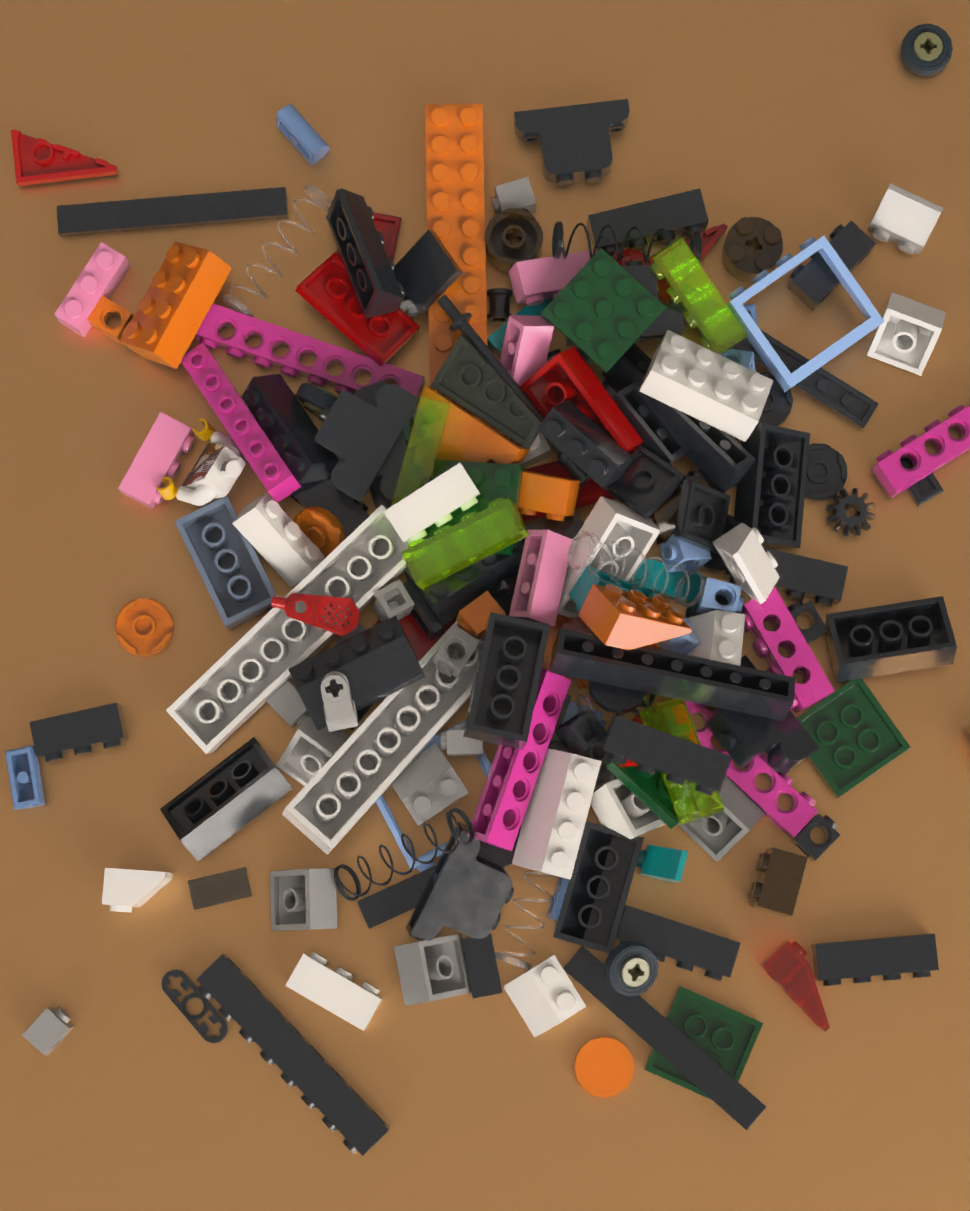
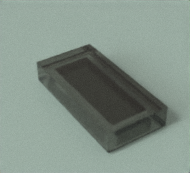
(220, 888)

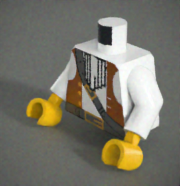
(212, 473)

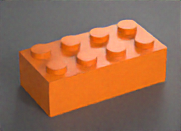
(175, 304)

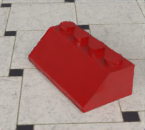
(571, 379)

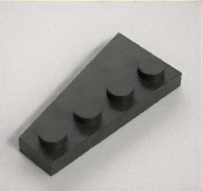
(484, 392)

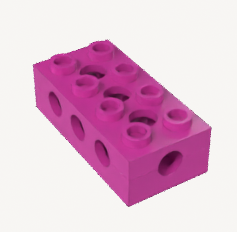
(785, 635)

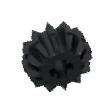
(852, 523)

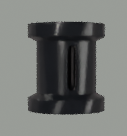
(499, 304)

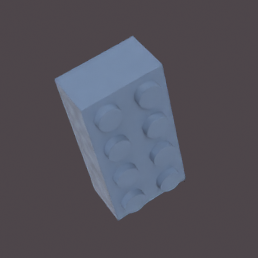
(226, 563)

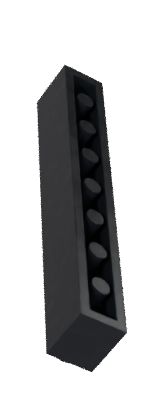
(673, 675)
(293, 1054)

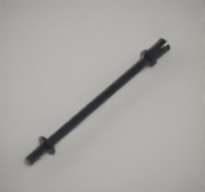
(460, 322)

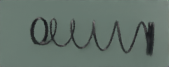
(558, 243)
(449, 815)

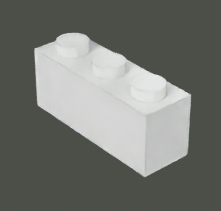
(433, 504)
(278, 539)
(334, 990)

